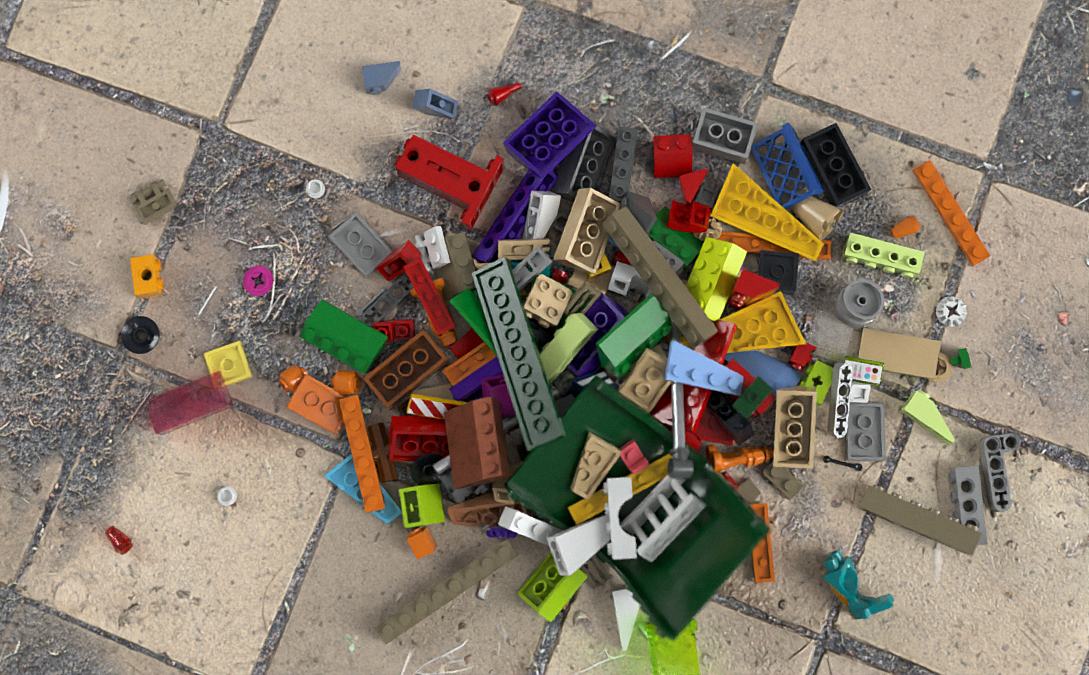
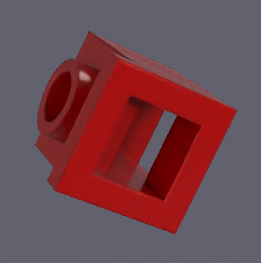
(801, 356)

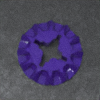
(500, 533)

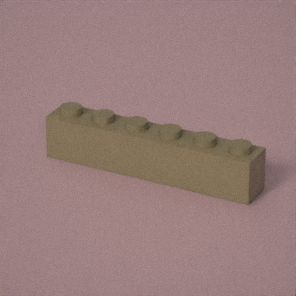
(921, 521)

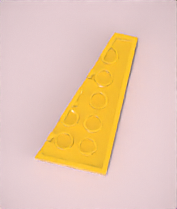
(755, 211)
(762, 326)

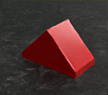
(690, 184)

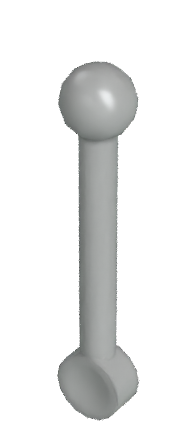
(359, 312)

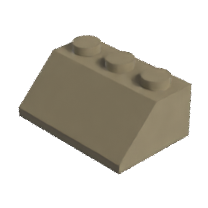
(459, 271)

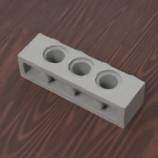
(972, 495)

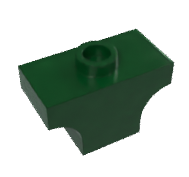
(752, 397)

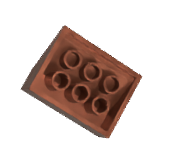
(477, 443)

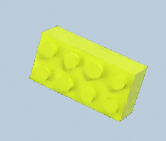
(715, 275)

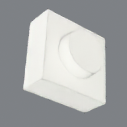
(859, 392)

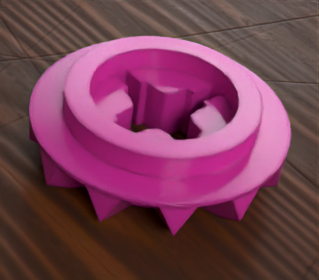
(256, 272)

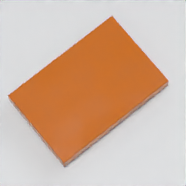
(318, 404)

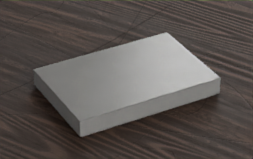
(360, 244)
(865, 432)

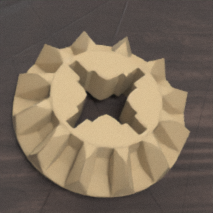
(713, 232)
(943, 374)

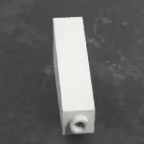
(579, 543)

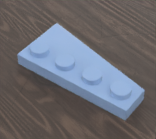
(699, 371)

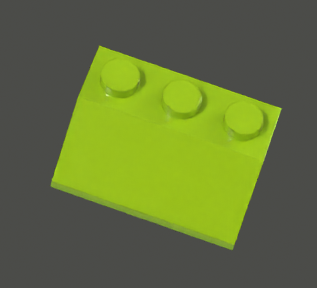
(549, 591)

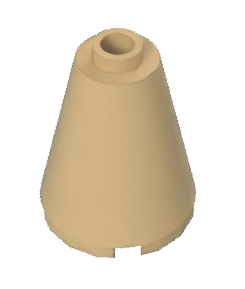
(817, 215)

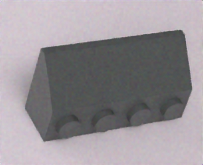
(585, 165)

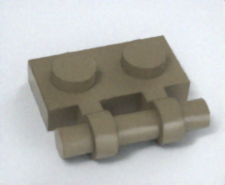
(155, 206)

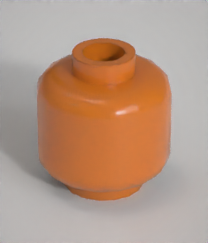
(291, 378)
(346, 382)

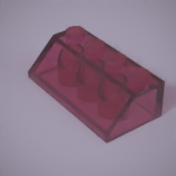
(189, 403)

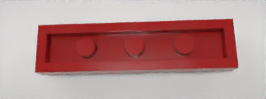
(429, 296)

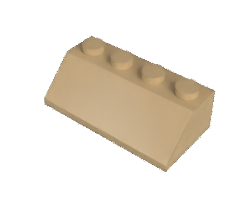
(584, 234)
(795, 427)

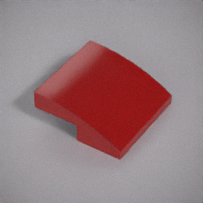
(688, 218)

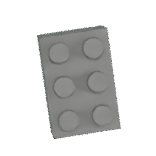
(724, 135)

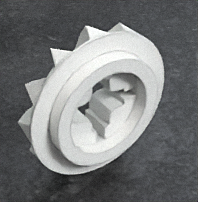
(942, 311)

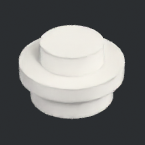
(315, 188)
(226, 496)

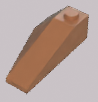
(482, 511)

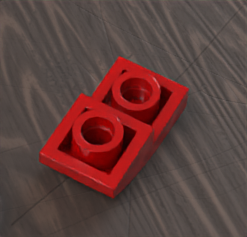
(396, 329)

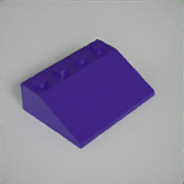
(548, 135)

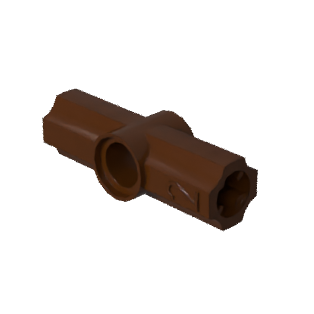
(380, 452)

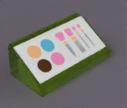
(865, 370)

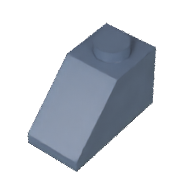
(380, 76)
(434, 103)

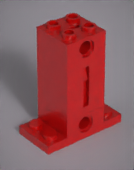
(449, 177)

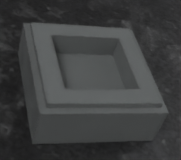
(706, 196)

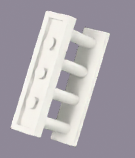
(672, 526)

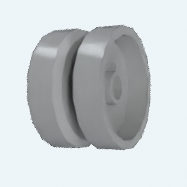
(859, 303)

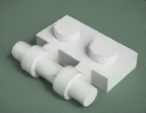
(436, 247)

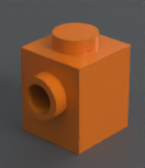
(421, 542)

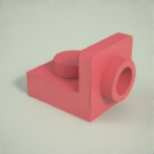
(633, 457)

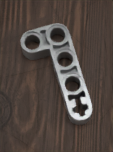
(999, 473)

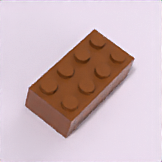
(406, 369)

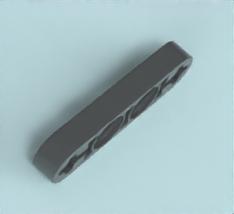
(388, 296)

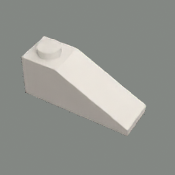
(541, 214)
(626, 613)

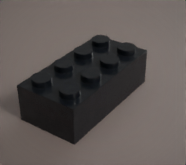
(835, 166)

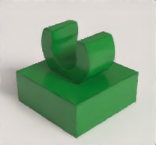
(963, 359)

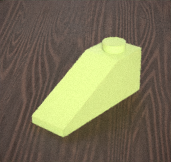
(926, 414)

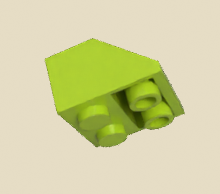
(422, 505)

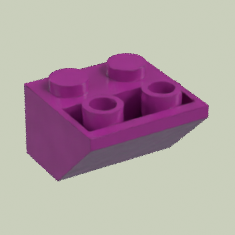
(497, 388)

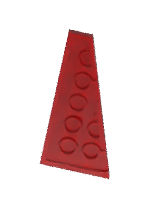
(695, 397)

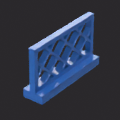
(798, 156)

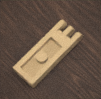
(520, 248)

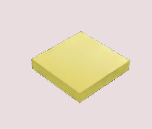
(230, 361)

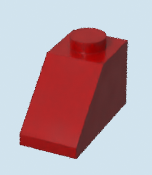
(393, 264)

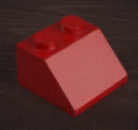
(672, 155)

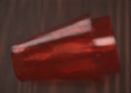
(119, 541)

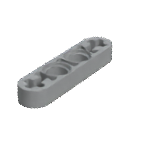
(843, 399)

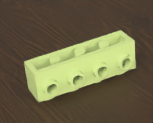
(882, 255)
(566, 344)

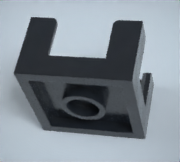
(780, 268)

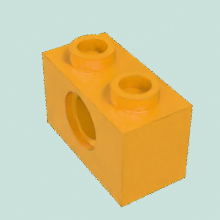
(141, 266)

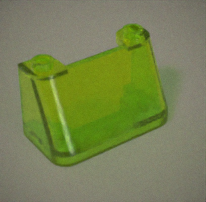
(675, 656)

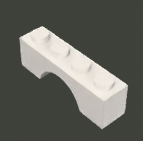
(622, 544)

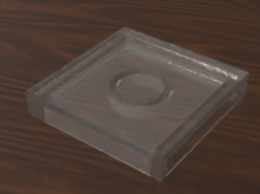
(829, 333)

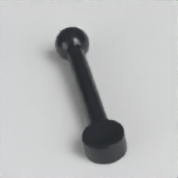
(858, 467)

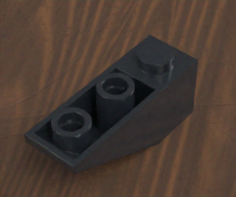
(733, 422)

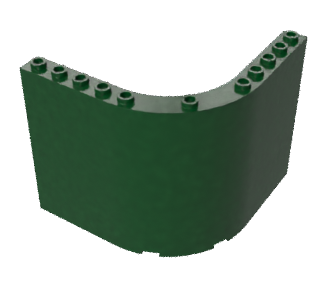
(697, 560)

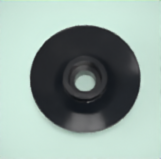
(132, 331)
(421, 473)

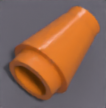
(905, 227)

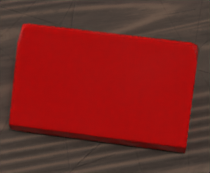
(466, 344)

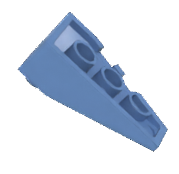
(771, 370)

